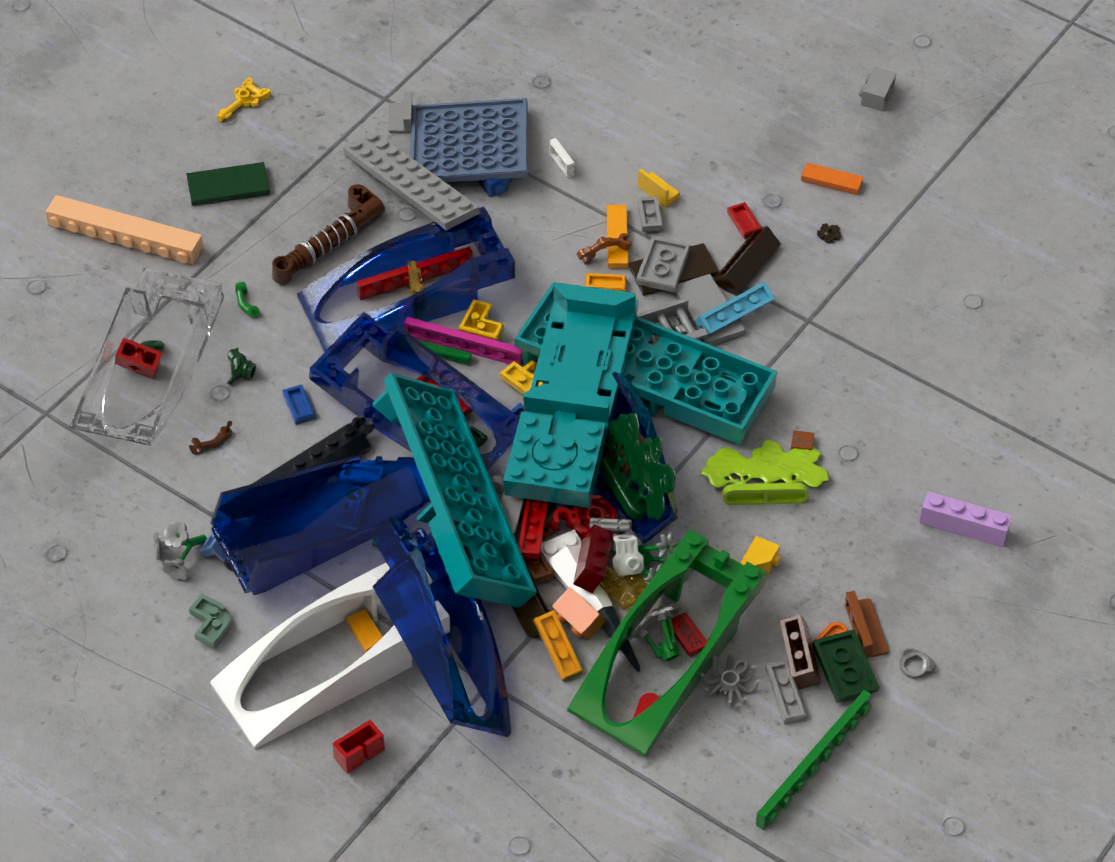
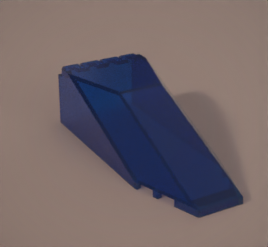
(311, 516)

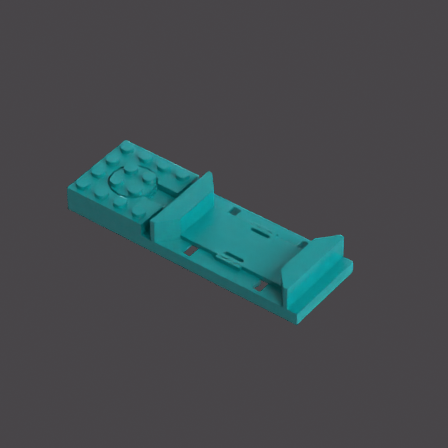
(680, 373)
(567, 421)
(465, 524)

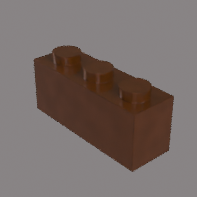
(800, 651)

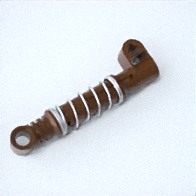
(346, 226)

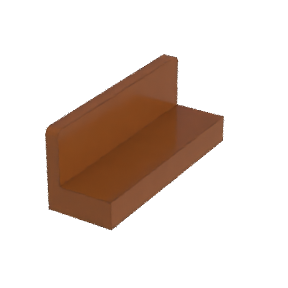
(866, 625)

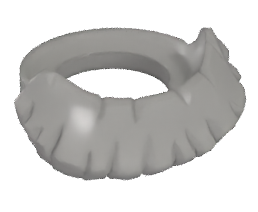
(907, 653)

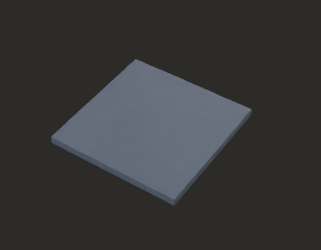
(472, 139)

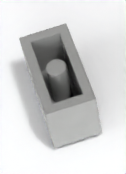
(878, 88)

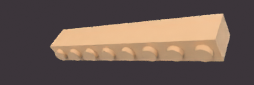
(124, 229)

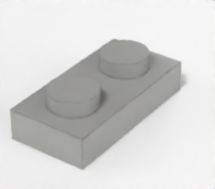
(649, 214)

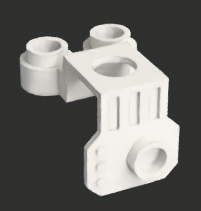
(627, 558)

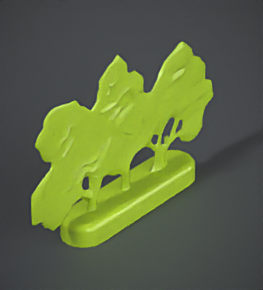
(770, 465)

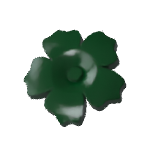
(154, 344)

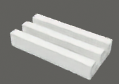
(561, 158)

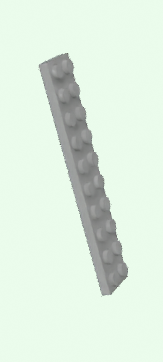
(411, 180)

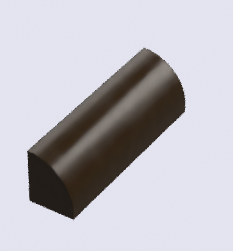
(747, 260)
(531, 609)

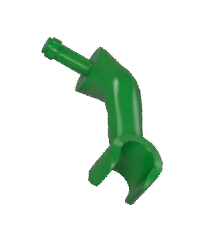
(240, 289)

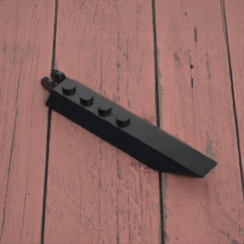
(339, 445)

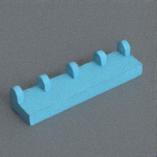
(735, 308)

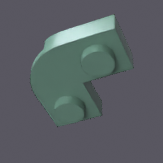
(215, 620)

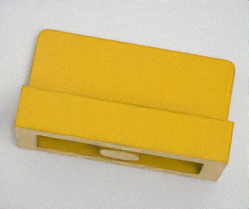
(655, 186)

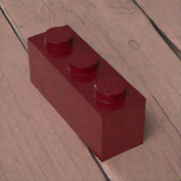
(593, 558)

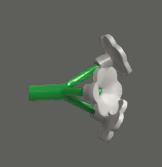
(176, 537)

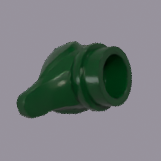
(240, 366)

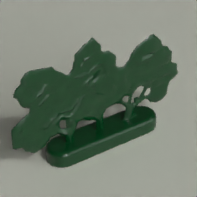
(644, 466)

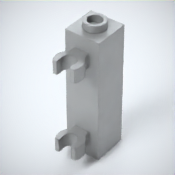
(512, 506)

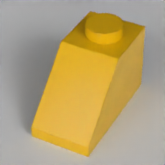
(762, 554)

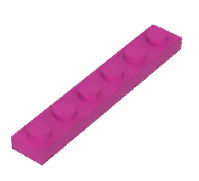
(463, 341)

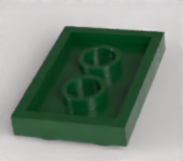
(845, 665)

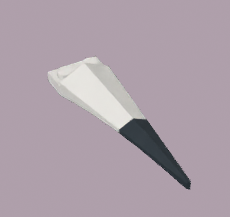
(563, 556)

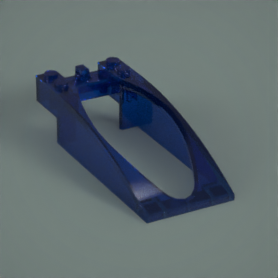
(440, 299)
(405, 351)
(412, 608)

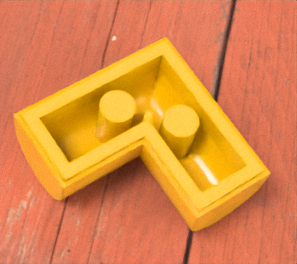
(477, 321)

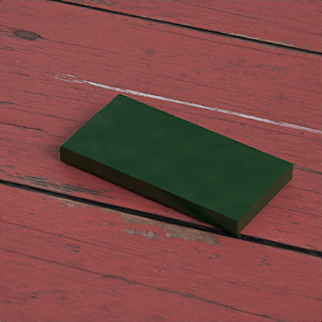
(228, 183)

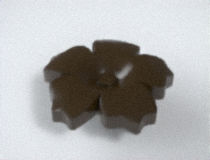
(829, 233)

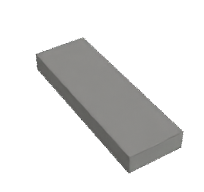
(786, 692)

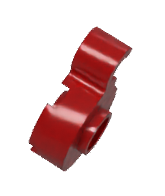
(580, 517)

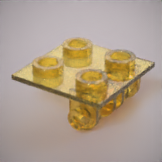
(624, 588)

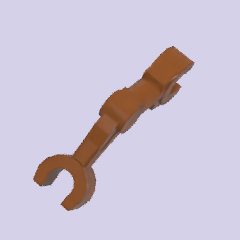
(588, 253)

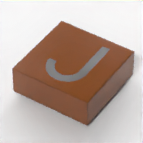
(802, 440)

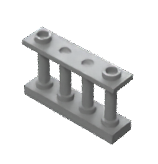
(676, 308)

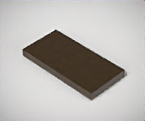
(697, 265)

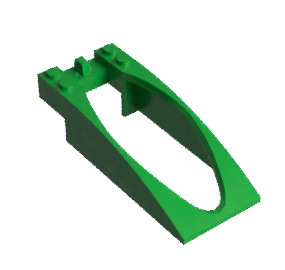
(691, 554)

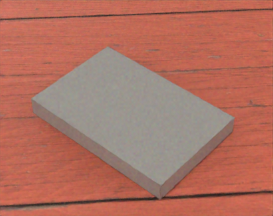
(663, 264)

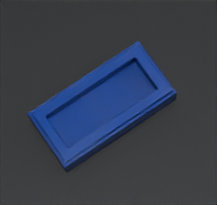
(298, 404)

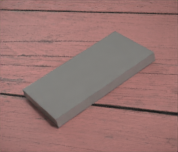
(703, 297)

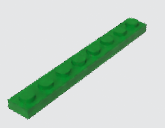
(810, 764)

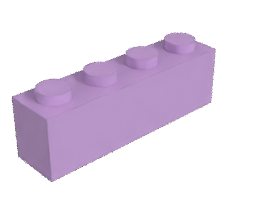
(965, 519)

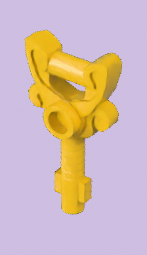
(244, 98)

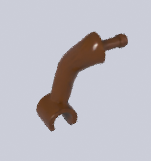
(223, 434)

